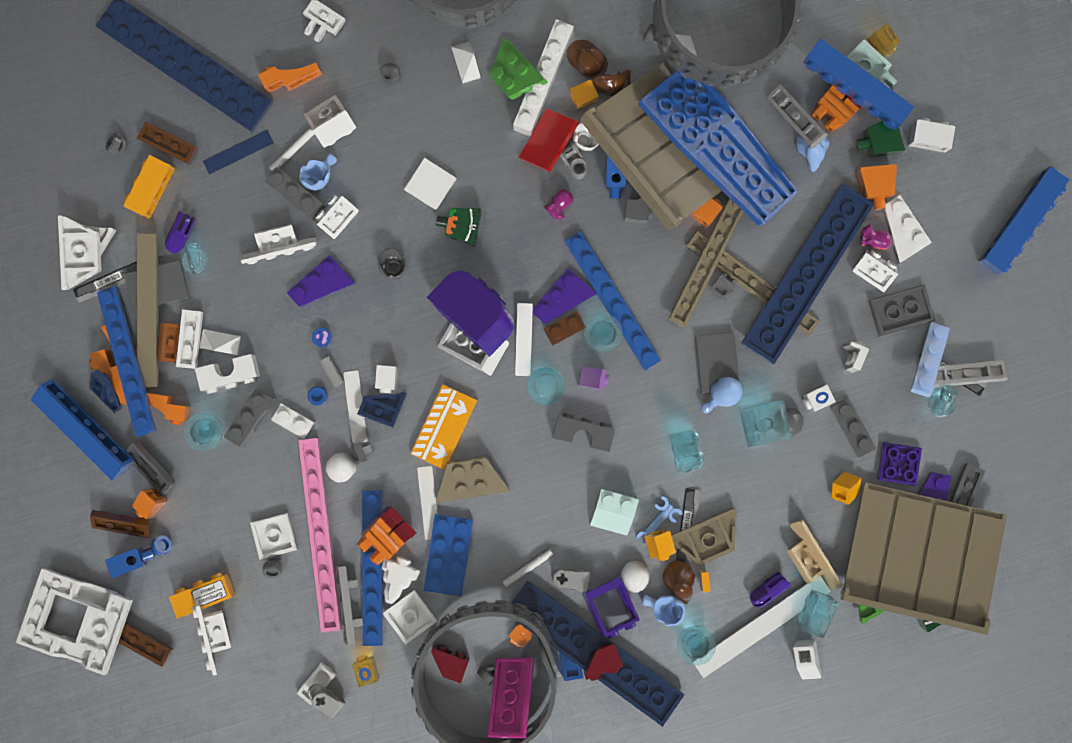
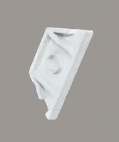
(78, 252)

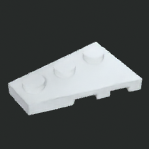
(905, 229)

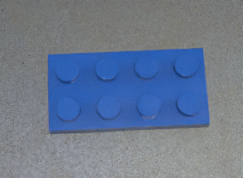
(448, 555)

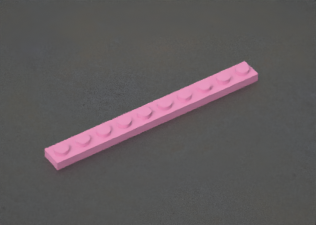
(319, 535)

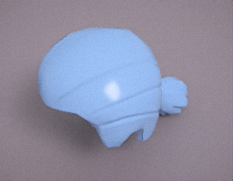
(316, 173)
(723, 393)
(666, 608)

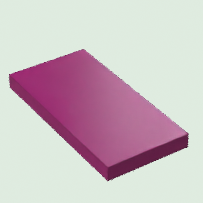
(510, 698)

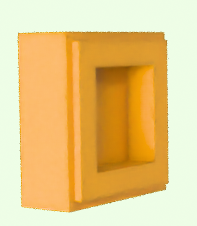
(704, 581)

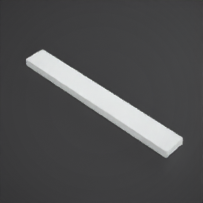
(761, 626)

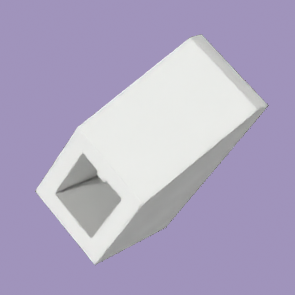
(807, 659)

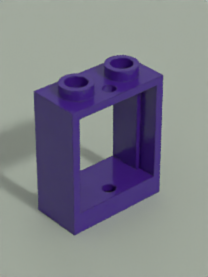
(628, 605)

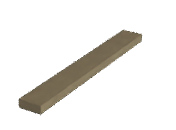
(706, 264)
(747, 279)
(147, 307)

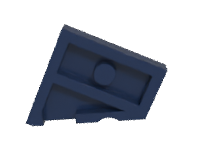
(102, 387)
(382, 408)

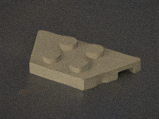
(470, 479)
(708, 538)

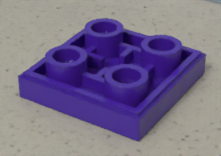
(899, 463)

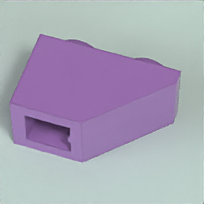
(593, 378)

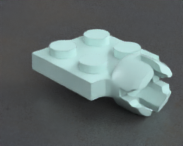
(873, 63)

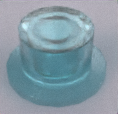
(603, 333)
(546, 386)
(203, 431)
(696, 645)

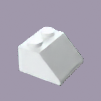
(329, 121)

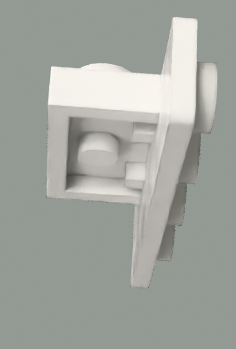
(276, 242)
(214, 633)

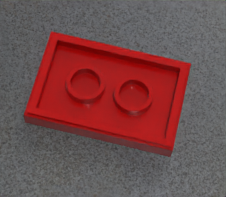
(548, 140)

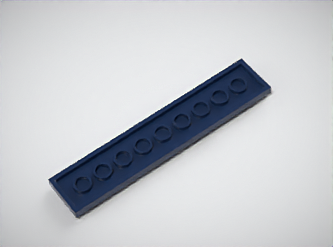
(184, 64)
(807, 274)
(577, 642)

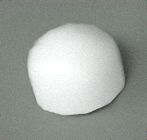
(584, 139)
(341, 466)
(635, 576)

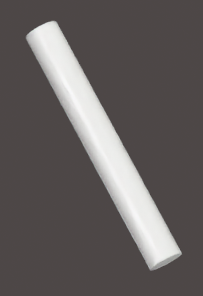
(292, 149)
(528, 567)

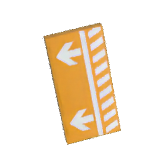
(443, 426)

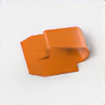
(520, 636)

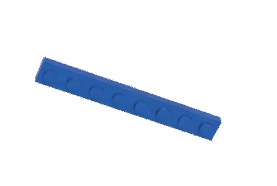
(612, 300)
(126, 361)
(372, 576)

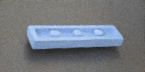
(930, 359)

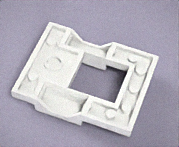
(99, 628)

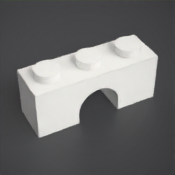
(211, 379)

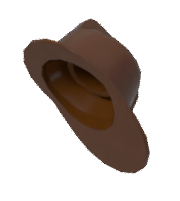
(587, 58)

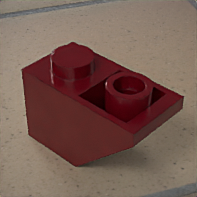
(603, 660)
(451, 664)

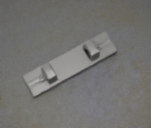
(796, 116)
(971, 373)
(343, 587)

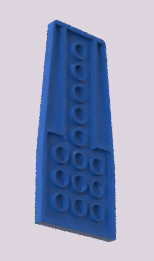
(719, 145)

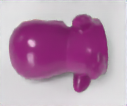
(559, 202)
(876, 239)

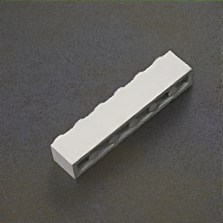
(548, 68)

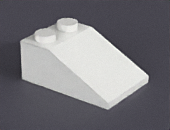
(463, 348)

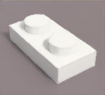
(293, 421)

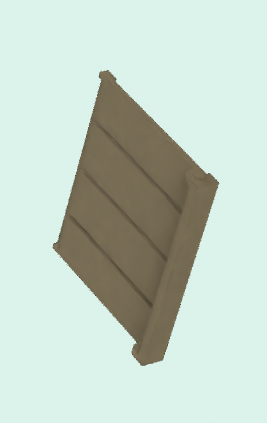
(645, 155)
(924, 558)

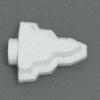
(397, 576)

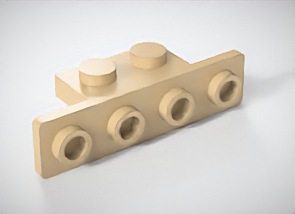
(810, 558)

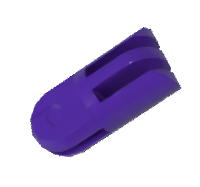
(179, 232)
(769, 590)

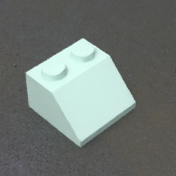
(614, 511)

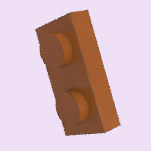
(168, 342)

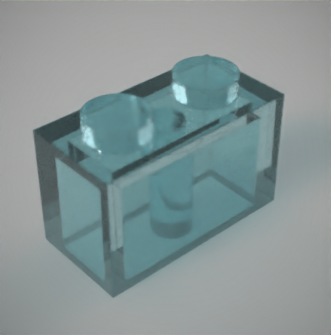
(817, 613)

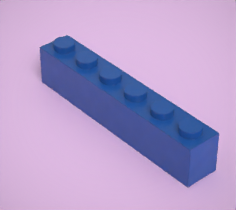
(858, 84)
(1024, 220)
(82, 429)

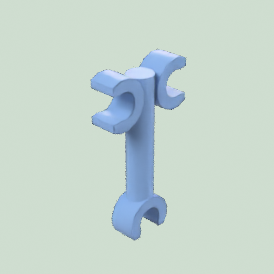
(667, 510)

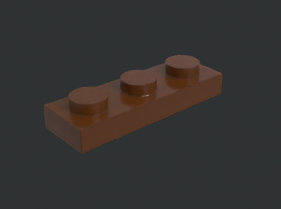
(167, 143)
(120, 524)
(145, 645)

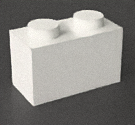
(931, 135)

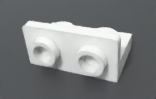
(335, 215)
(876, 270)
(856, 359)

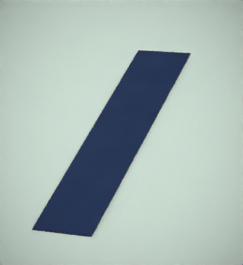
(238, 152)

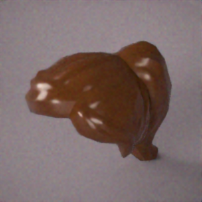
(612, 84)
(679, 580)

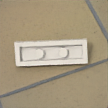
(189, 339)

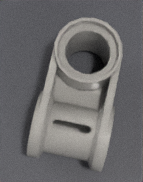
(572, 157)
(575, 579)
(325, 700)

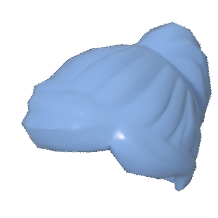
(814, 155)

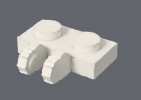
(324, 17)

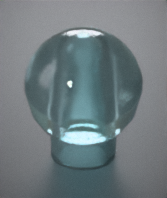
(194, 259)
(943, 402)

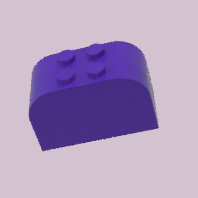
(473, 310)

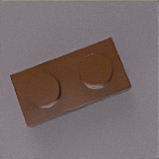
(564, 328)

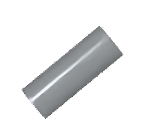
(331, 372)

